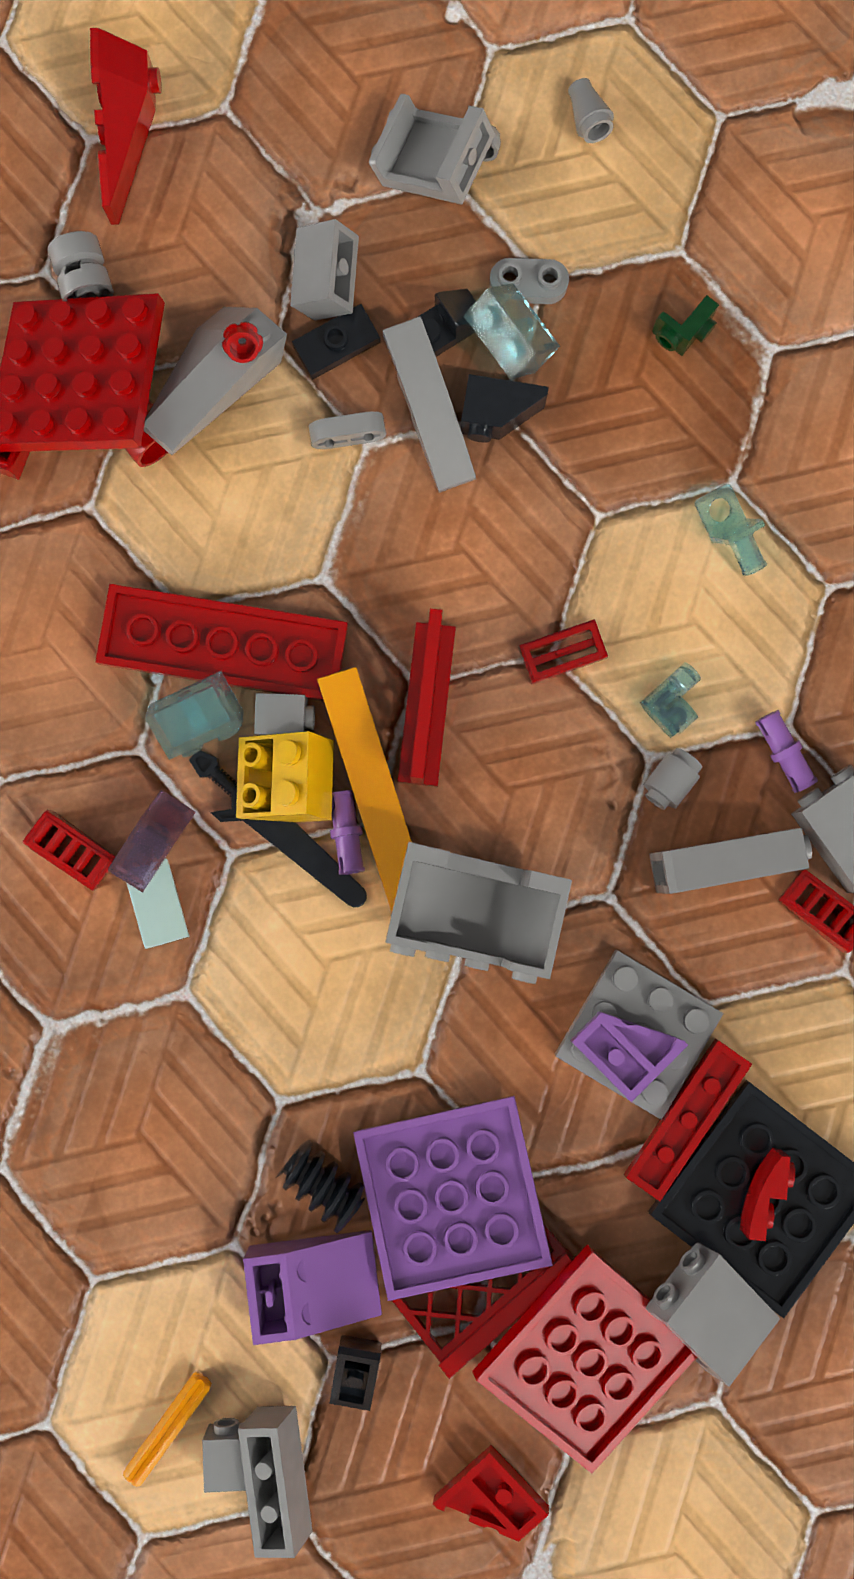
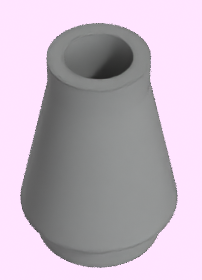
(590, 112)

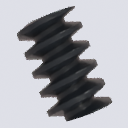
(322, 1185)

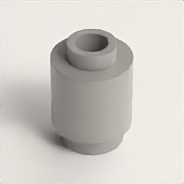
(672, 779)

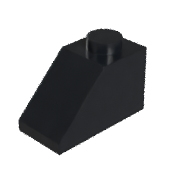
(498, 406)

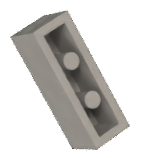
(275, 1481)

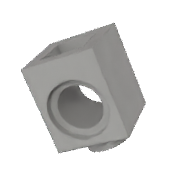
(282, 714)
(222, 1457)

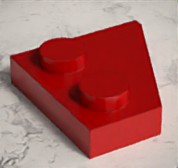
(494, 1496)

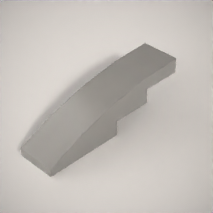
(429, 404)

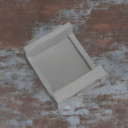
(431, 151)
(713, 1312)

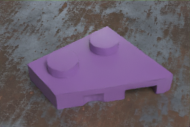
(627, 1051)

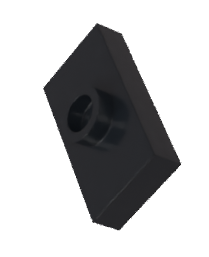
(336, 342)

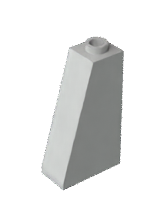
(730, 861)

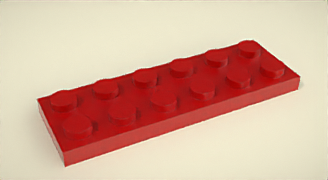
(204, 636)

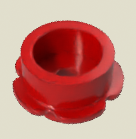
(242, 352)

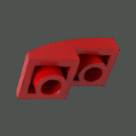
(770, 1181)

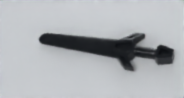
(285, 836)

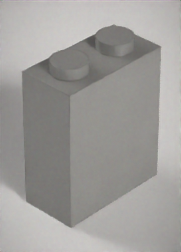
(829, 824)

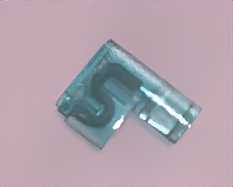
(667, 704)

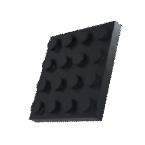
(712, 1187)

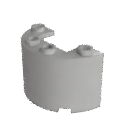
(477, 912)

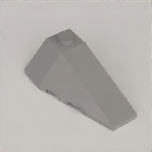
(208, 379)

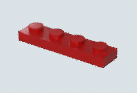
(687, 1119)

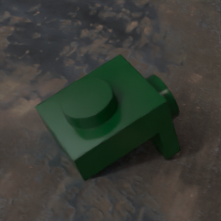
(697, 326)

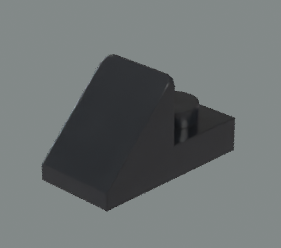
(446, 321)
(355, 1372)

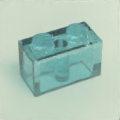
(511, 330)
(195, 716)

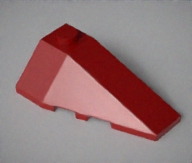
(128, 104)

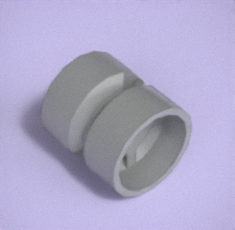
(79, 266)

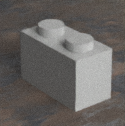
(324, 270)

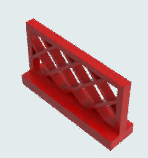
(427, 701)
(491, 1321)

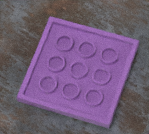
(452, 1198)

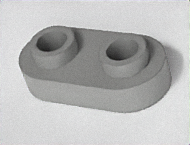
(530, 280)

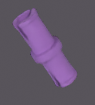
(786, 751)
(346, 833)

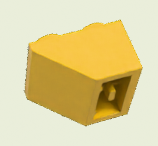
(285, 777)

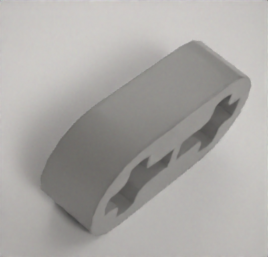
(347, 430)

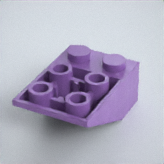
(310, 1285)

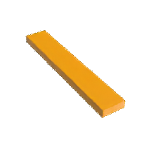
(367, 774)

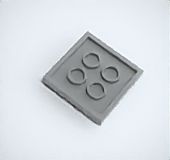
(652, 1001)

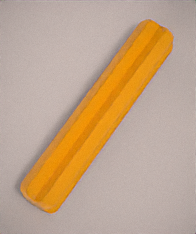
(167, 1429)

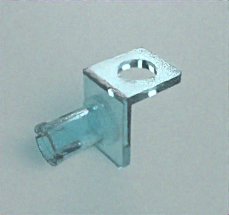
(734, 530)

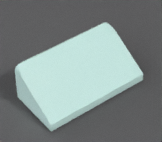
(159, 910)

